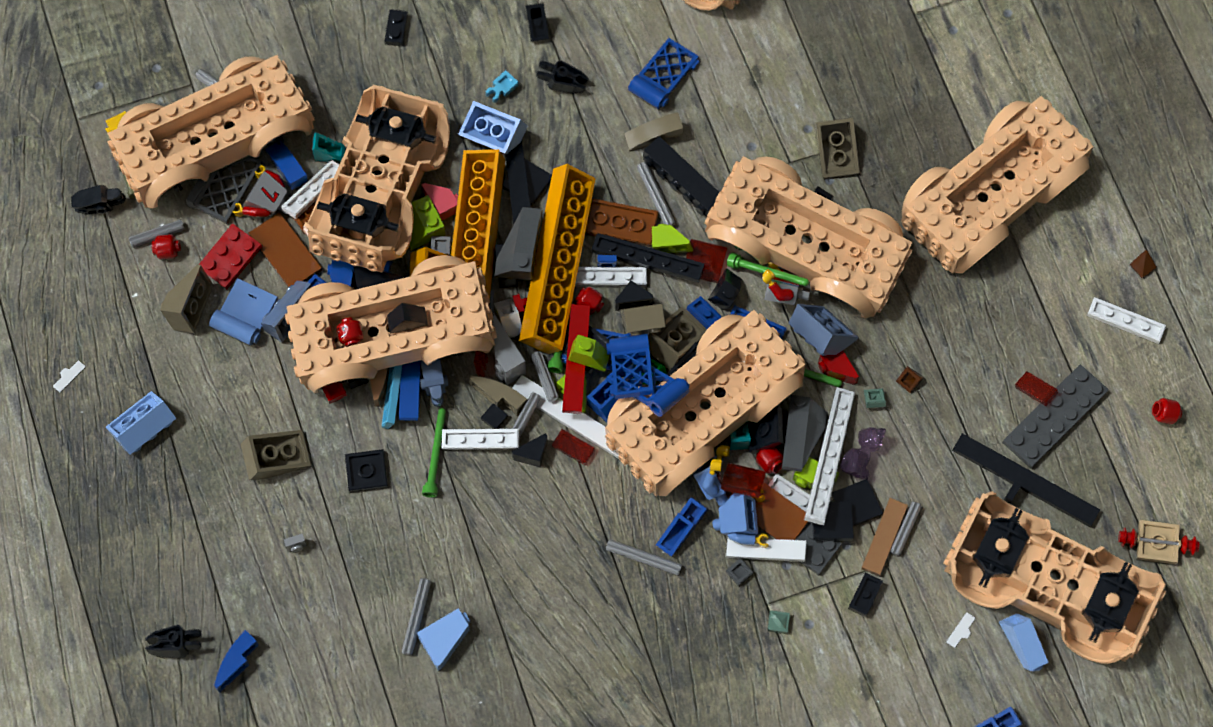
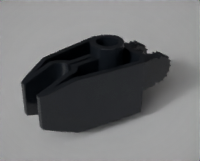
(563, 77)
(97, 199)
(173, 642)

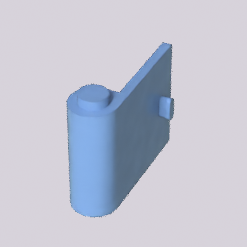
(243, 313)

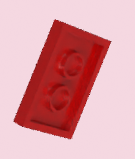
(230, 256)

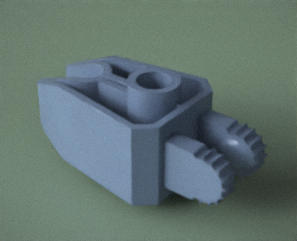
(434, 381)

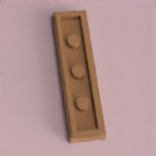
(884, 537)

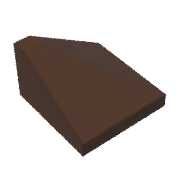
(1143, 264)
(909, 379)

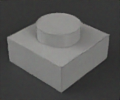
(441, 244)
(295, 543)

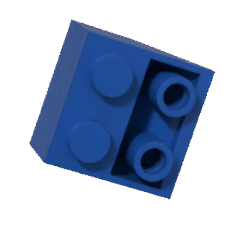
(601, 401)

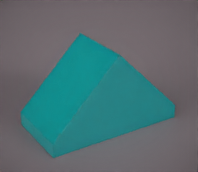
(327, 149)
(740, 438)

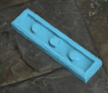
(391, 396)

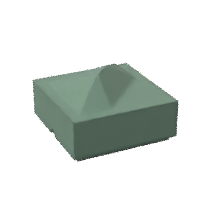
(874, 398)
(778, 622)

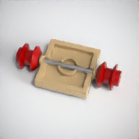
(1158, 542)

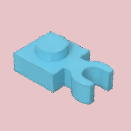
(502, 85)

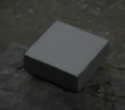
(739, 572)

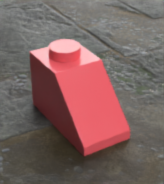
(442, 199)

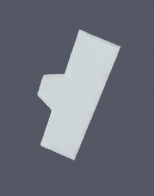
(68, 375)
(961, 630)

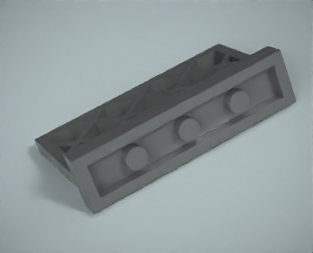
(200, 189)

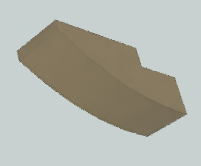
(645, 134)
(499, 393)

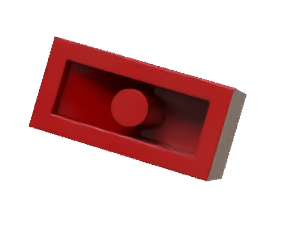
(838, 367)

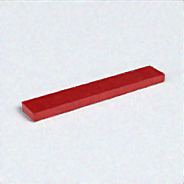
(574, 371)

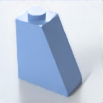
(444, 636)
(1024, 641)

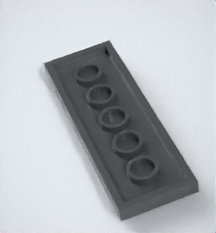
(1051, 422)

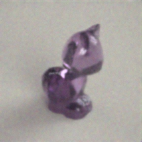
(857, 460)

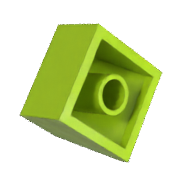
(426, 223)

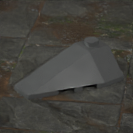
(519, 250)
(804, 427)

